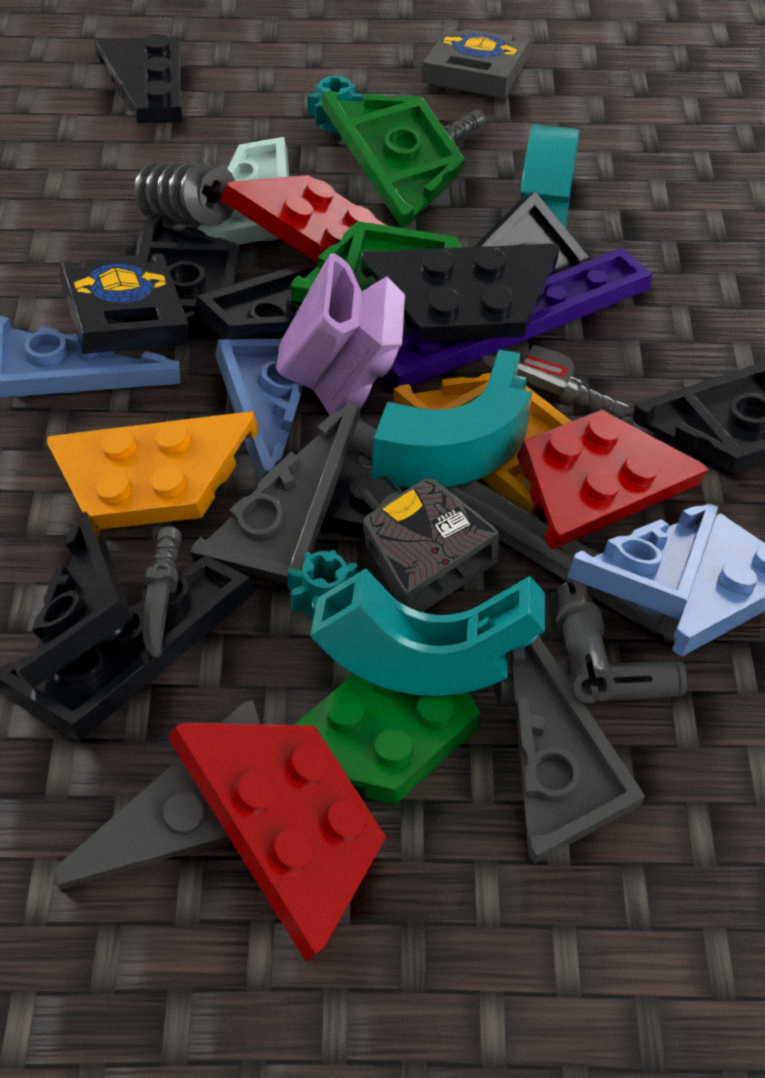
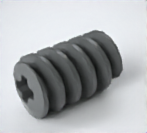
(184, 192)

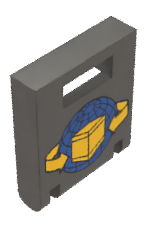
(475, 61)

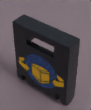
(122, 290)

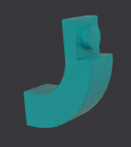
(551, 166)
(458, 441)
(423, 651)

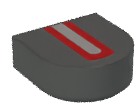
(551, 363)

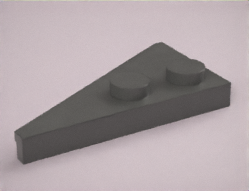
(287, 509)
(566, 762)
(154, 826)

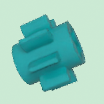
(345, 91)
(318, 575)

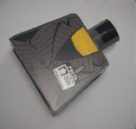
(425, 540)

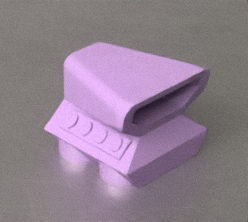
(342, 336)

